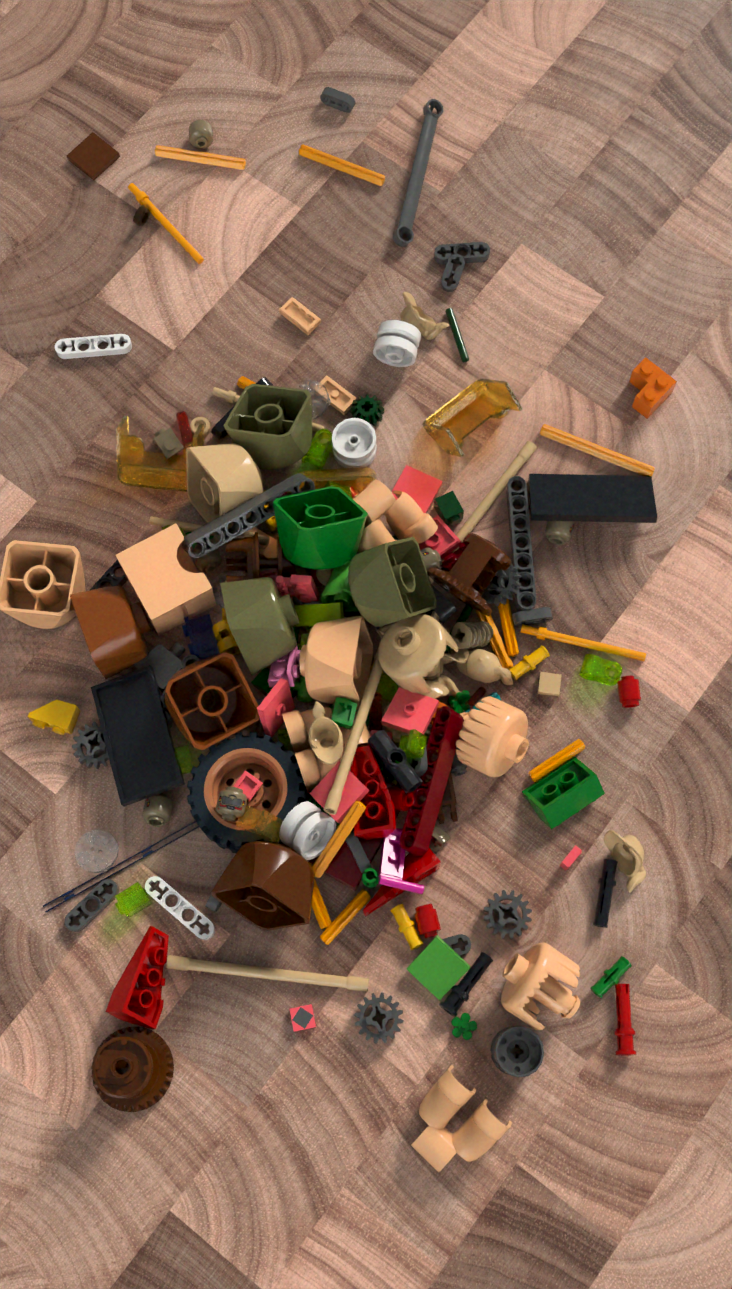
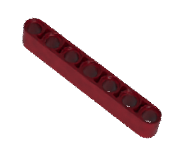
(429, 795)

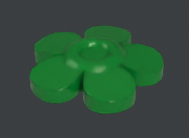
(463, 1026)

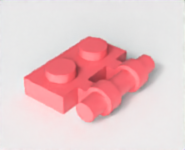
(298, 585)

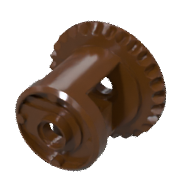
(472, 572)
(148, 1071)

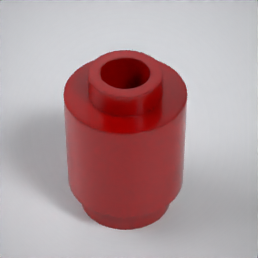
(629, 691)
(400, 799)
(427, 921)

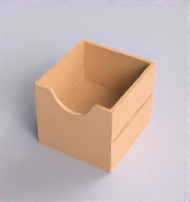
(166, 579)

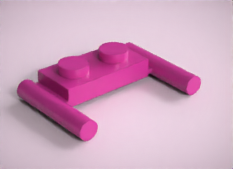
(393, 864)

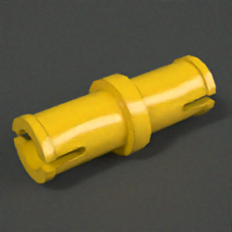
(529, 662)
(407, 927)

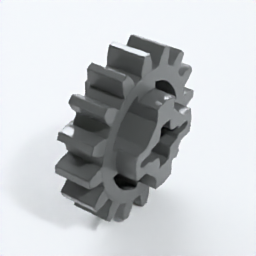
(503, 586)
(88, 741)
(499, 907)
(390, 1015)

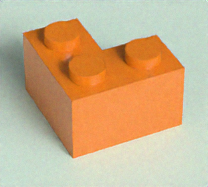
(654, 387)

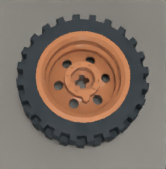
(229, 761)

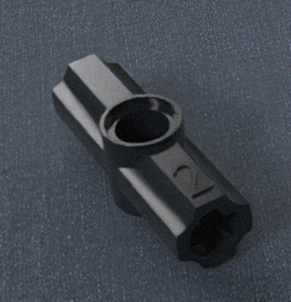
(387, 751)

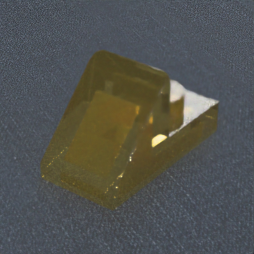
(260, 823)

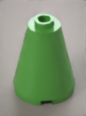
(338, 589)

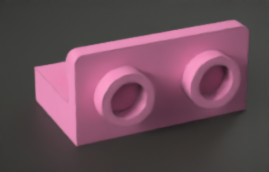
(285, 668)

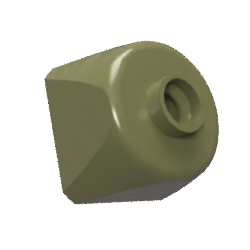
(272, 424)
(391, 582)
(260, 620)

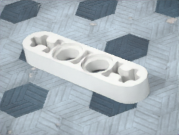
(93, 342)
(179, 908)

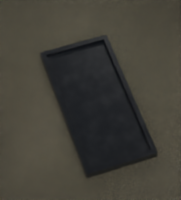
(592, 498)
(137, 736)

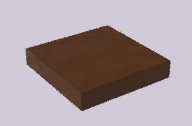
(93, 156)

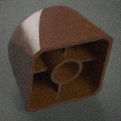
(268, 886)

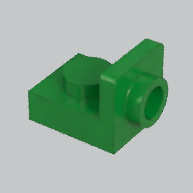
(343, 712)

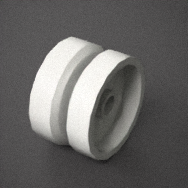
(397, 343)
(354, 443)
(307, 830)

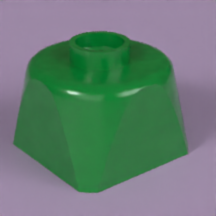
(319, 527)

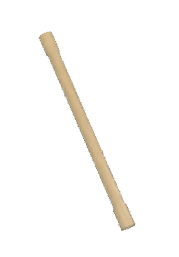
(522, 457)
(335, 794)
(187, 963)

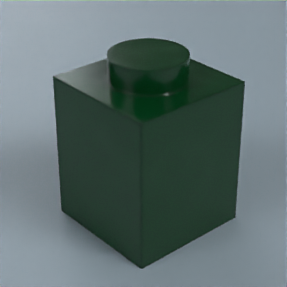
(449, 508)

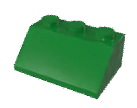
(563, 792)

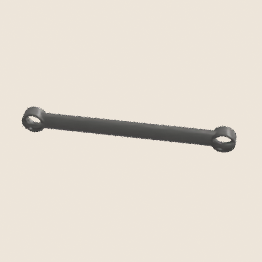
(418, 173)

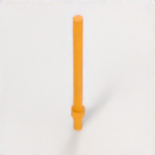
(144, 200)
(543, 633)

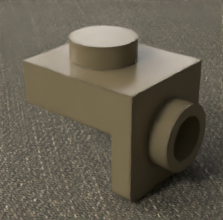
(167, 442)

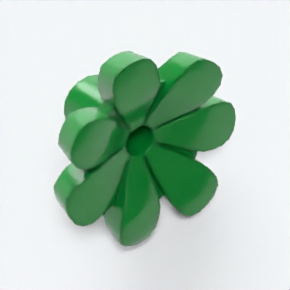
(458, 701)

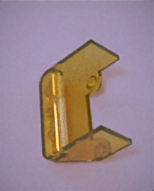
(468, 411)
(151, 469)
(350, 477)

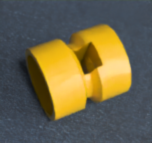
(226, 640)

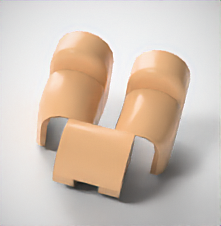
(402, 516)
(311, 767)
(470, 1140)

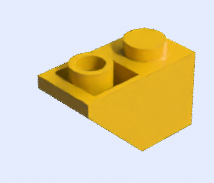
(56, 715)

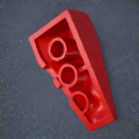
(379, 815)
(414, 871)
(139, 989)

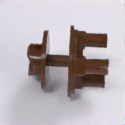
(252, 562)

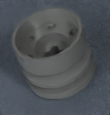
(529, 1044)

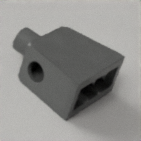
(163, 662)

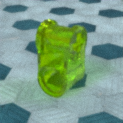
(319, 451)
(598, 669)

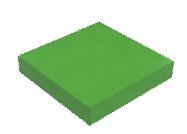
(438, 967)

